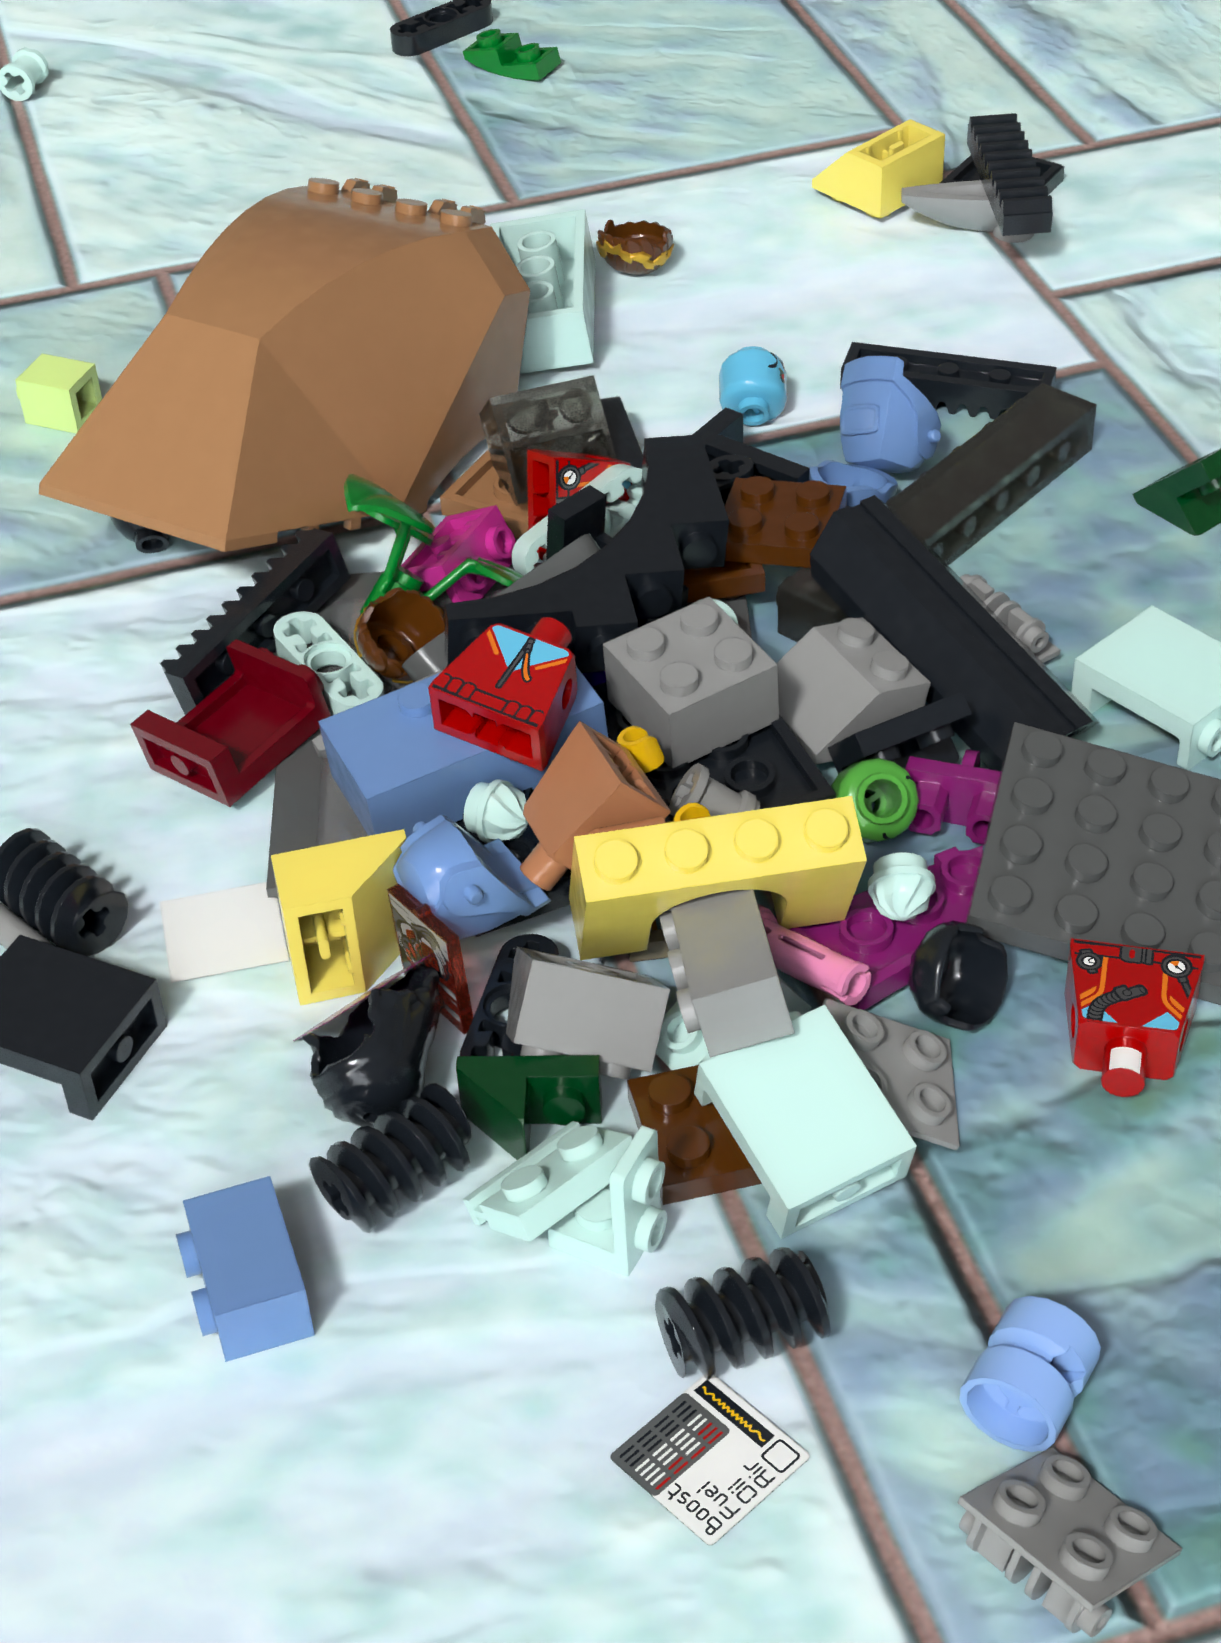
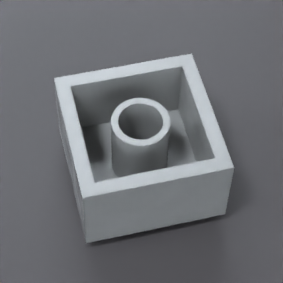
(692, 681)

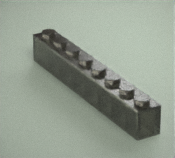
(968, 490)

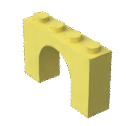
(799, 852)

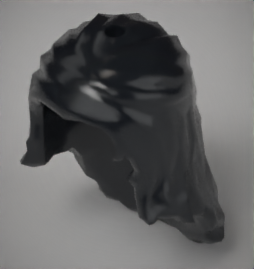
(379, 1050)

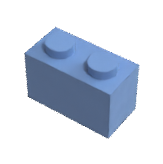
(247, 1269)

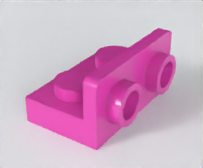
(456, 539)

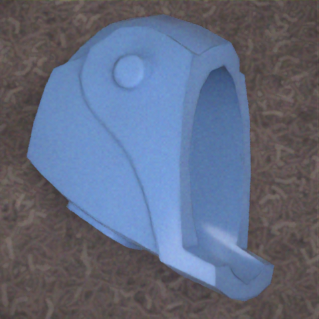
(885, 417)
(464, 881)

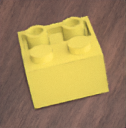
(878, 169)
(338, 914)

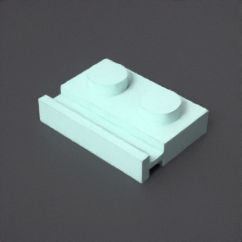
(548, 1181)

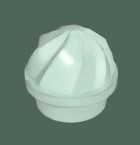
(495, 811)
(901, 885)

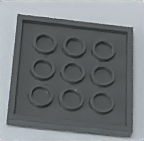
(1101, 853)

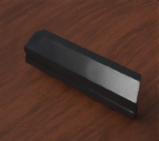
(909, 594)

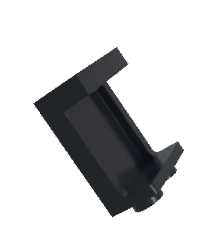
(75, 1020)

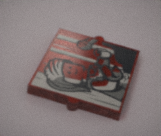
(423, 934)

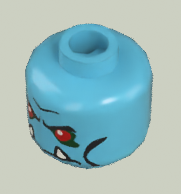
(753, 383)

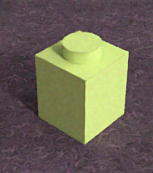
(58, 392)

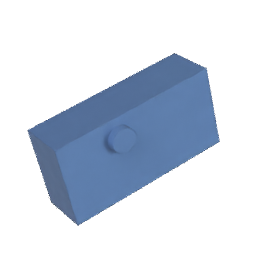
(407, 772)

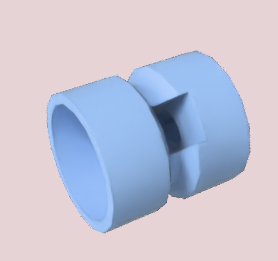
(1030, 1373)

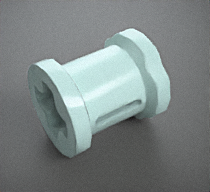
(22, 75)

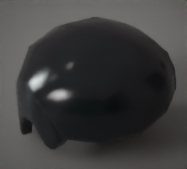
(958, 975)

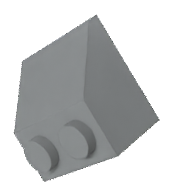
(844, 682)
(585, 1010)

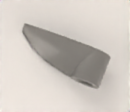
(958, 205)

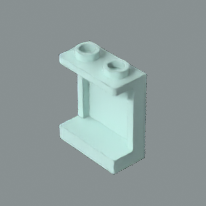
(1161, 674)
(807, 1120)

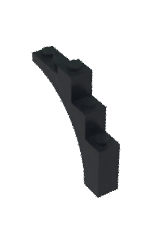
(632, 577)

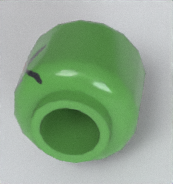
(891, 791)

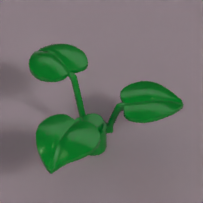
(407, 522)

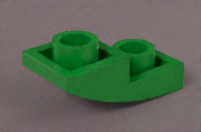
(507, 57)

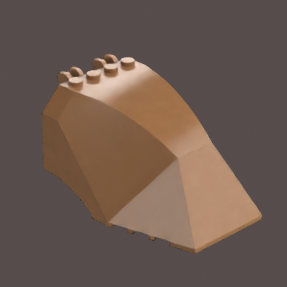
(305, 352)

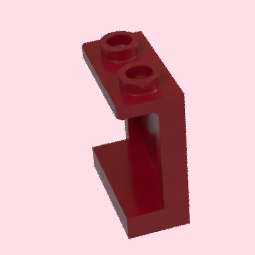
(237, 728)

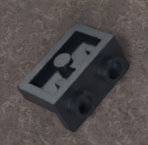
(918, 733)

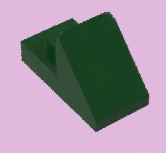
(1188, 495)
(515, 1091)

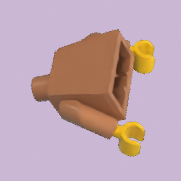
(591, 791)

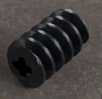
(59, 894)
(394, 1156)
(742, 1310)

